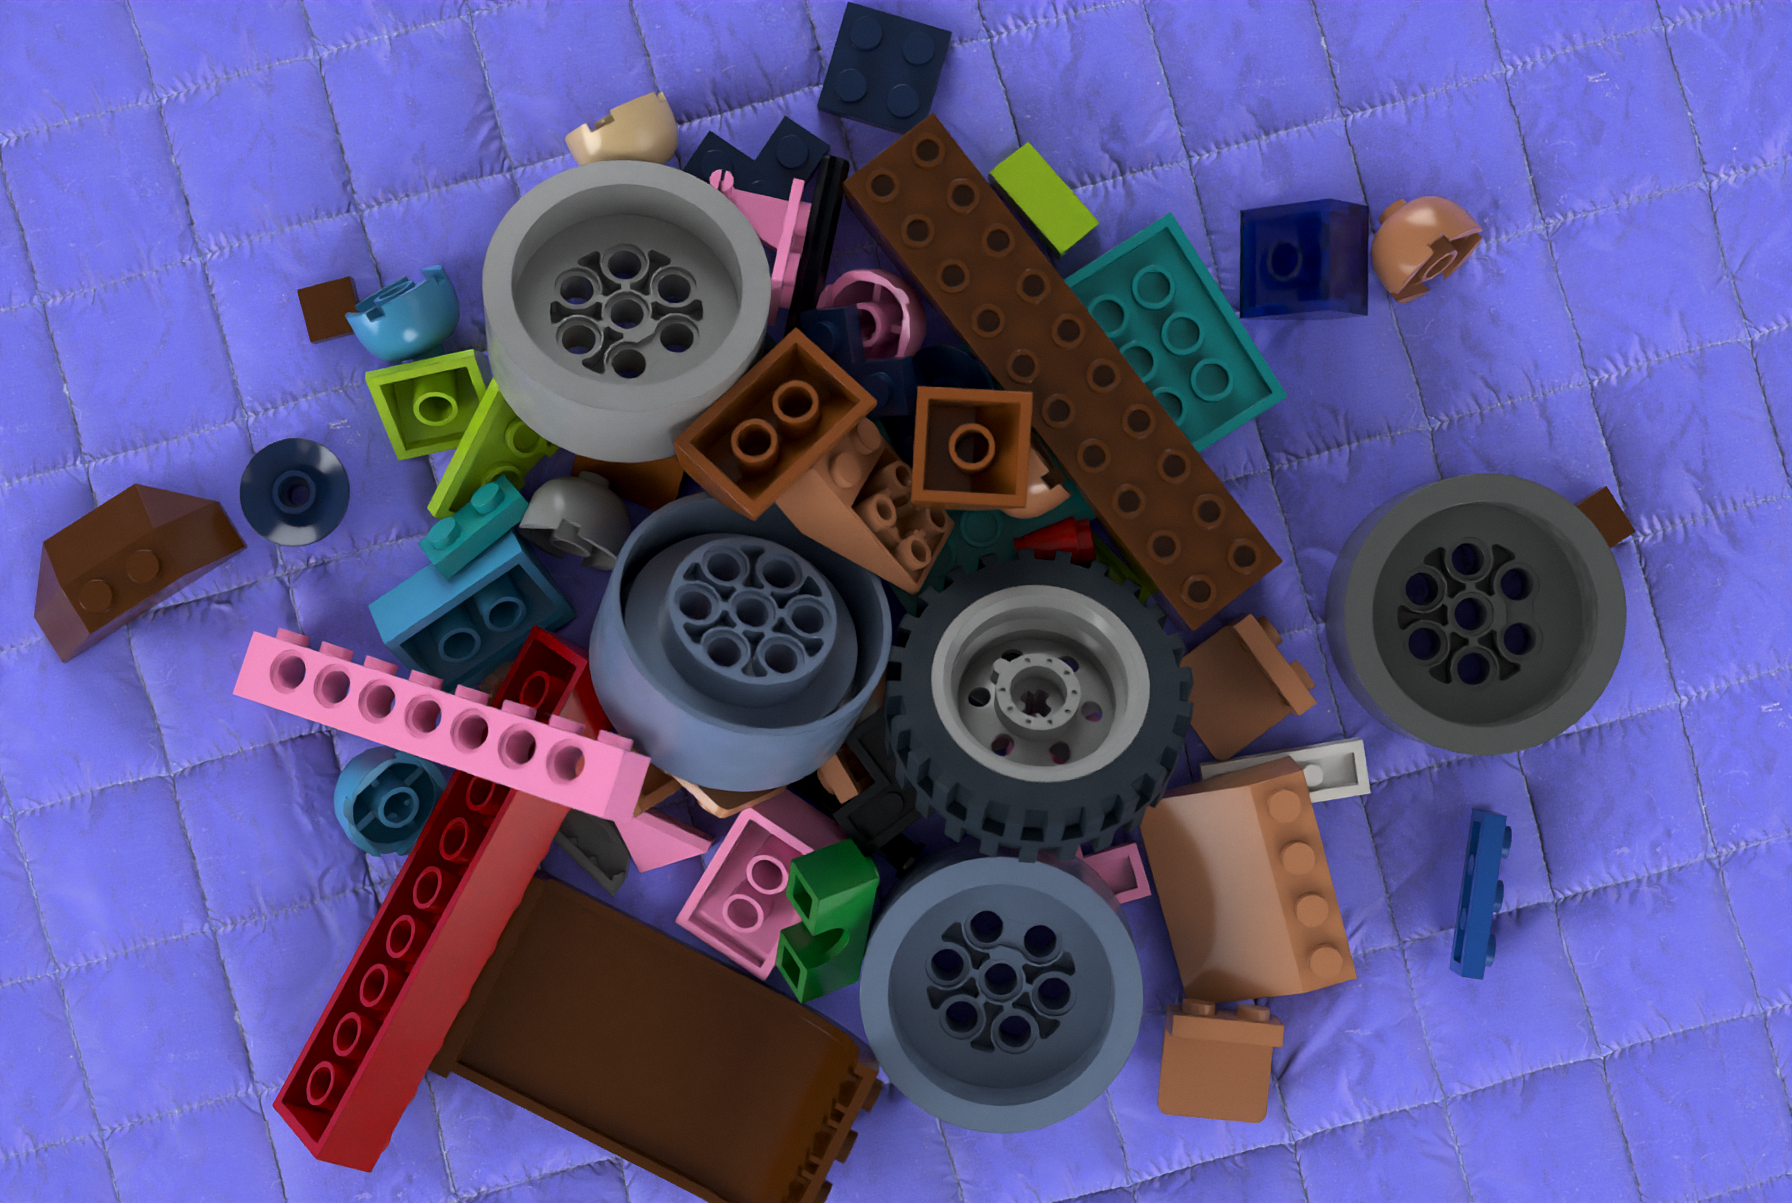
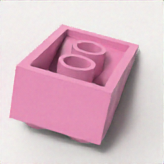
(743, 890)

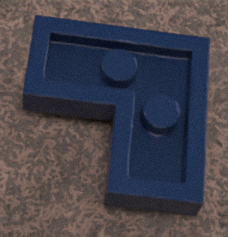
(787, 155)
(839, 336)

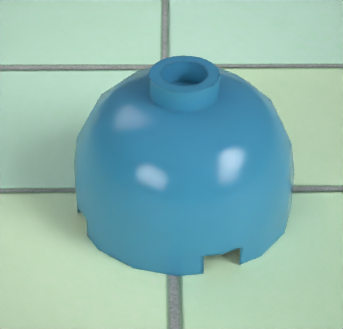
(408, 318)
(387, 799)

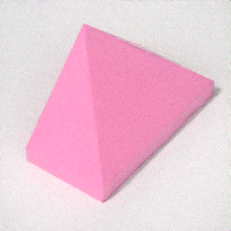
(660, 839)

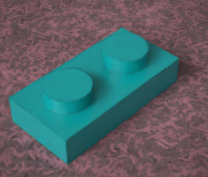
(474, 527)

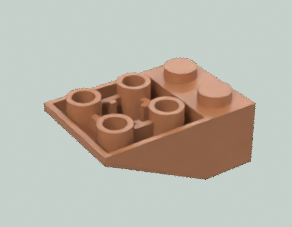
(863, 509)

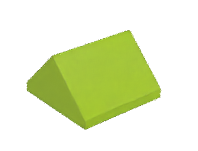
(429, 400)

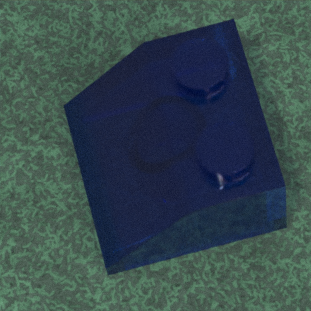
(1304, 261)

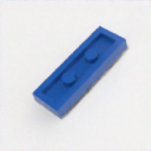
(1480, 894)

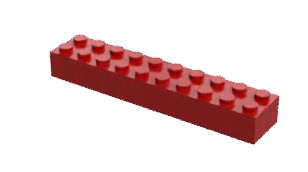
(434, 931)

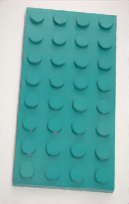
(1179, 340)

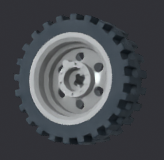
(1046, 616)

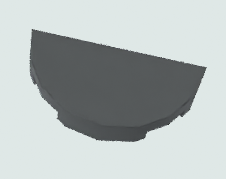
(595, 847)

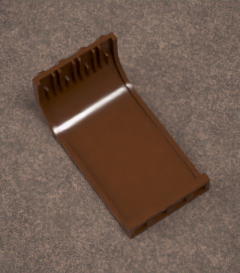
(660, 1052)

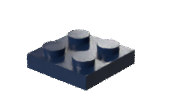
(883, 69)

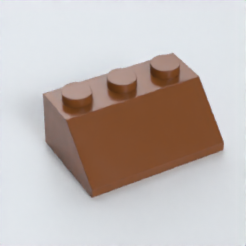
(772, 426)

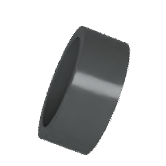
(1566, 607)

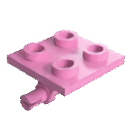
(779, 226)

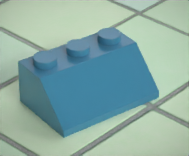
(473, 619)

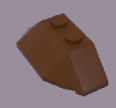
(127, 562)

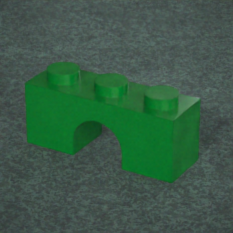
(835, 900)

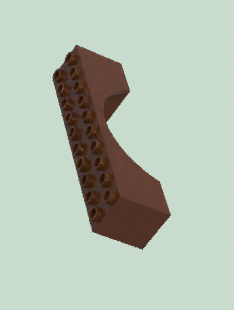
(1088, 403)

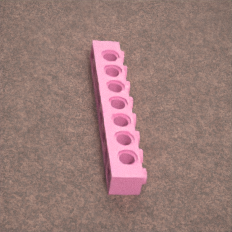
(605, 788)

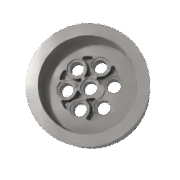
(570, 243)

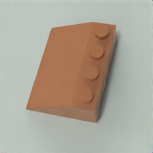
(1246, 886)

